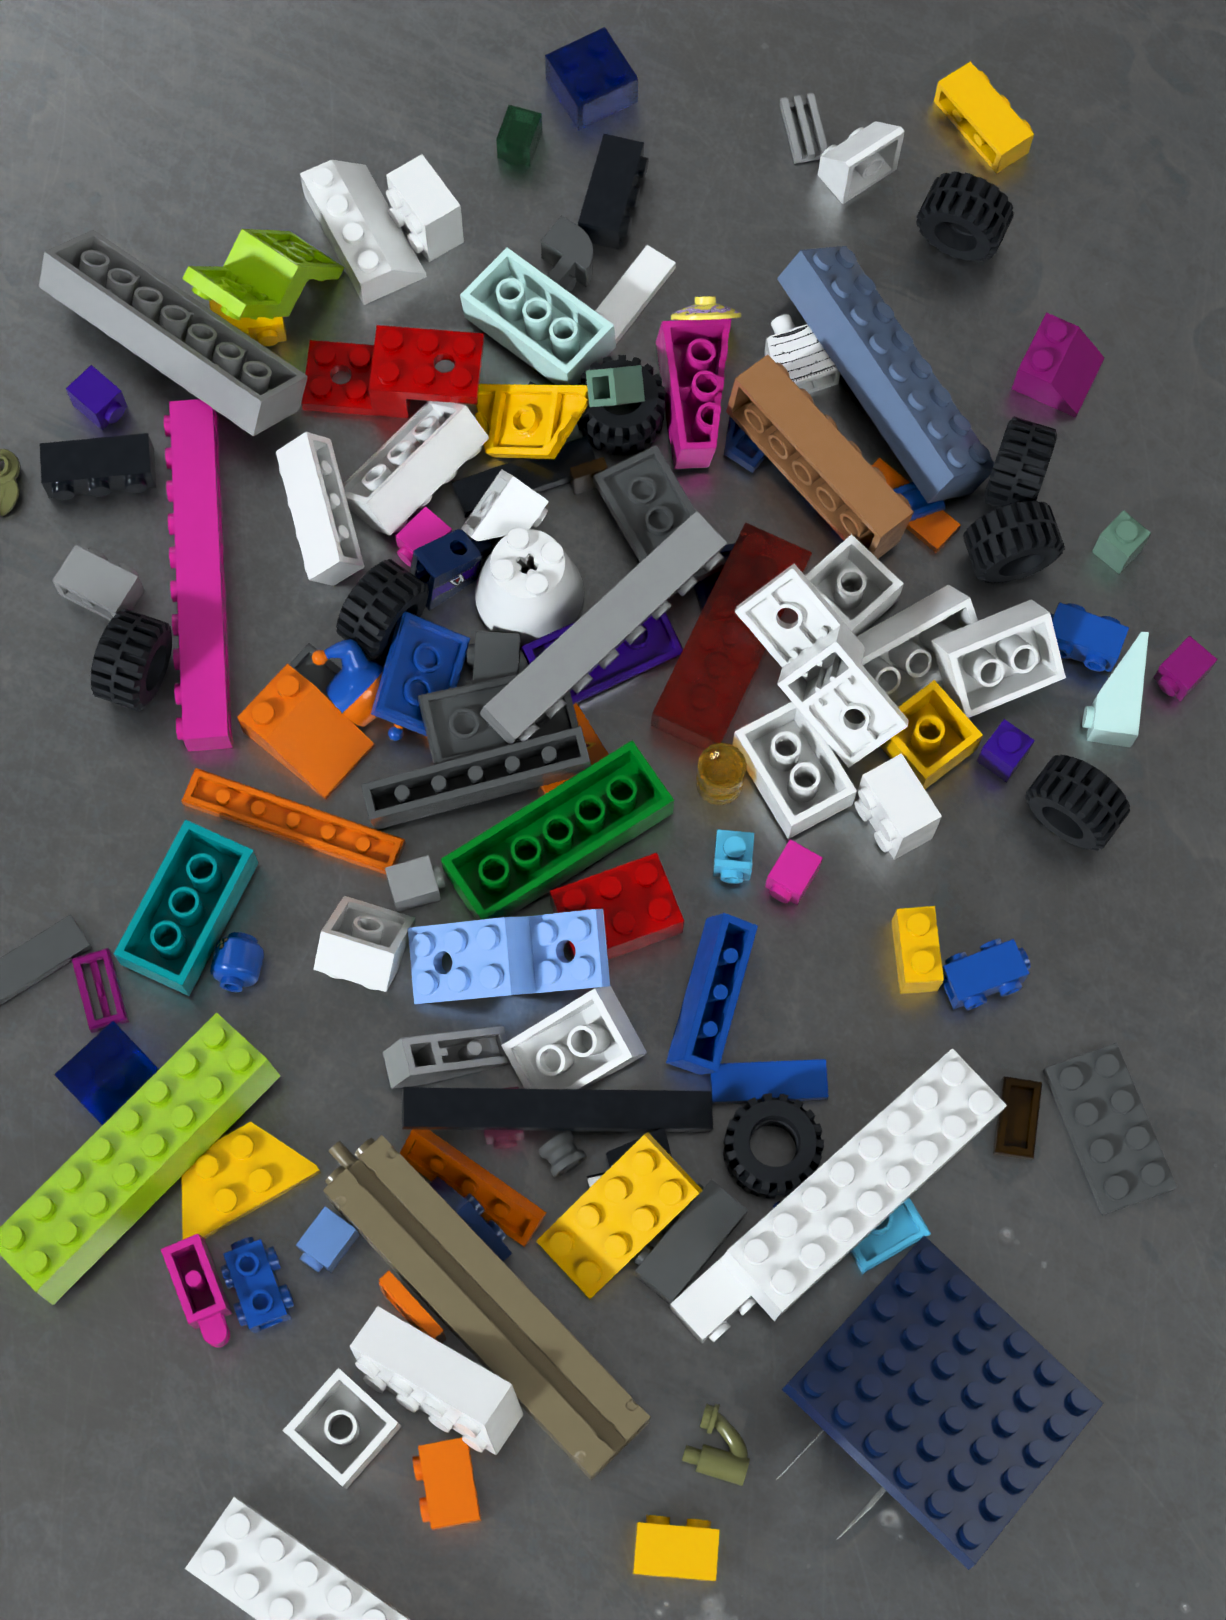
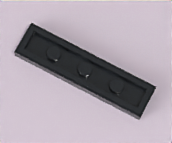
(535, 473)

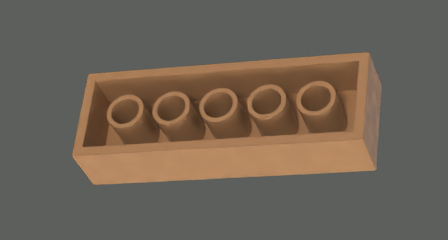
(817, 457)

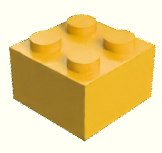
(936, 735)

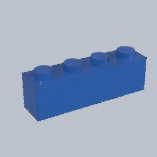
(712, 994)

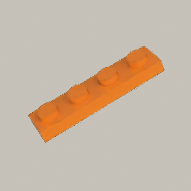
(502, 1204)

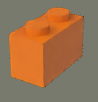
(448, 1484)

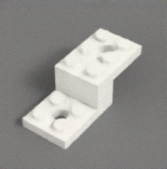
(821, 666)

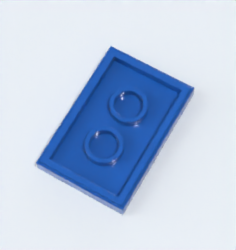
(419, 662)

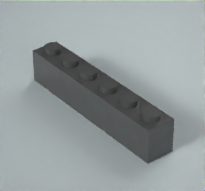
(476, 778)

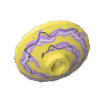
(705, 309)

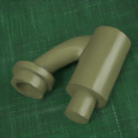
(715, 1462)

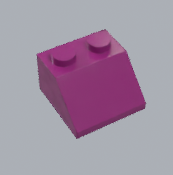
(1058, 366)

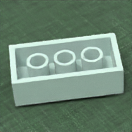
(537, 319)

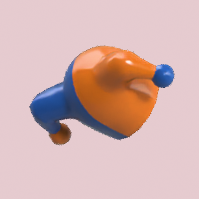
(355, 684)

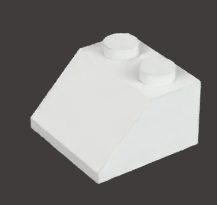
(861, 159)
(505, 507)
(363, 944)

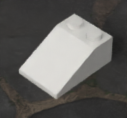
(576, 1044)

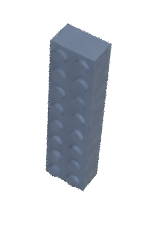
(887, 373)

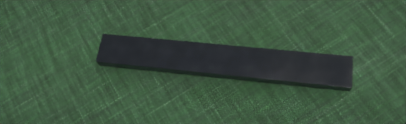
(556, 1109)

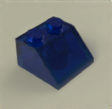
(107, 1072)

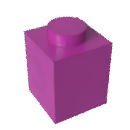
(1184, 669)

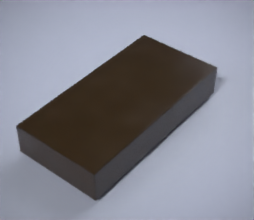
(1019, 1120)

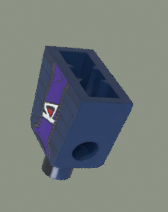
(448, 564)

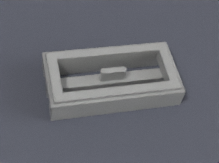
(799, 104)

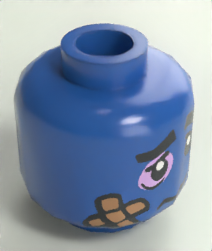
(237, 961)

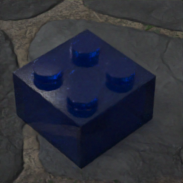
(591, 78)

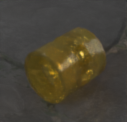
(720, 773)

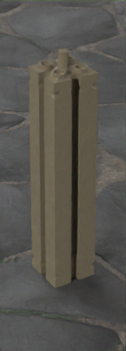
(484, 1304)

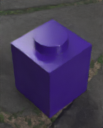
(97, 398)
(1005, 750)

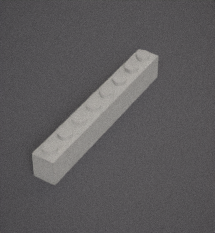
(604, 628)

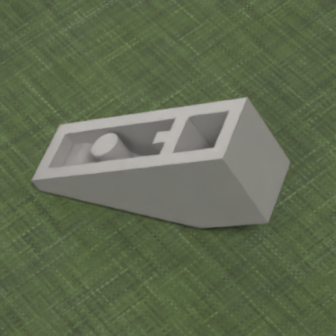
(444, 1056)

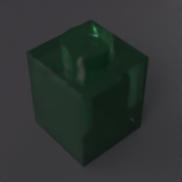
(519, 136)

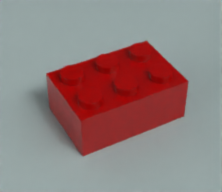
(634, 901)

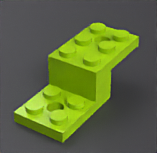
(262, 274)

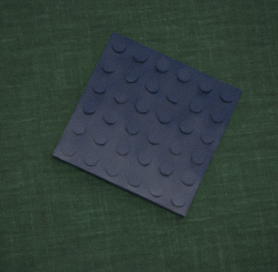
(944, 1401)

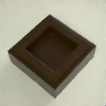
(582, 475)

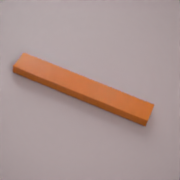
(292, 821)

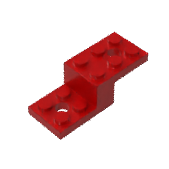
(393, 371)

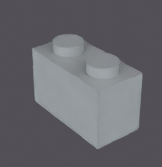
(97, 583)

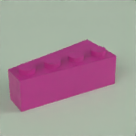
(692, 372)

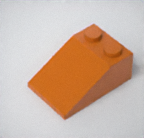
(305, 731)

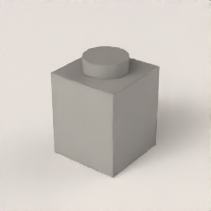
(414, 883)

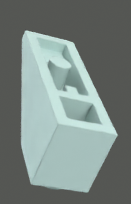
(1117, 707)

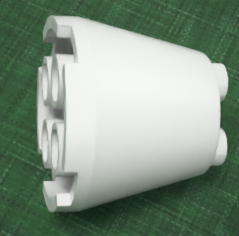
(528, 586)

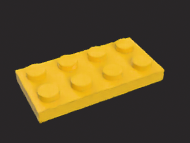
(619, 1215)

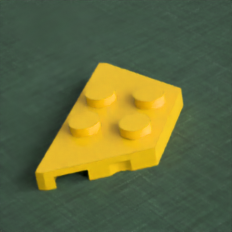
(529, 418)
(238, 1178)

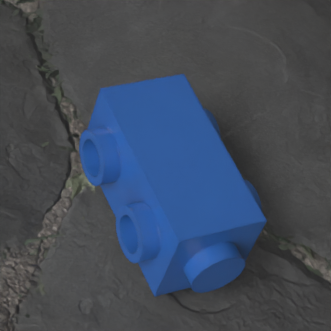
(1088, 637)
(992, 970)
(251, 1271)

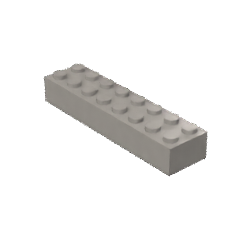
(173, 332)

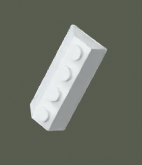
(361, 229)
(413, 465)
(901, 647)

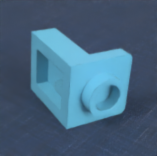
(733, 856)

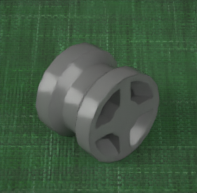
(562, 1154)

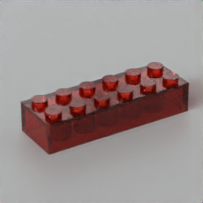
(722, 651)

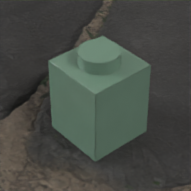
(615, 386)
(1121, 542)

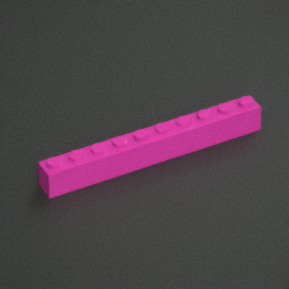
(199, 577)

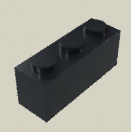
(613, 190)
(97, 466)

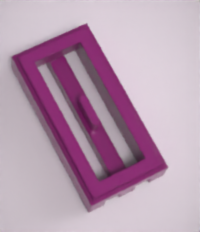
(91, 958)

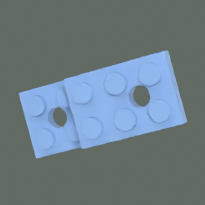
(508, 956)

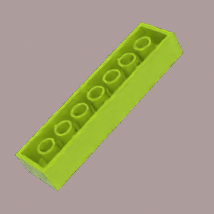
(134, 1158)

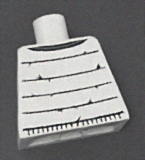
(801, 355)

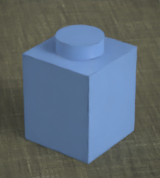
(326, 1241)

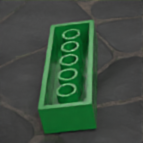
(558, 835)

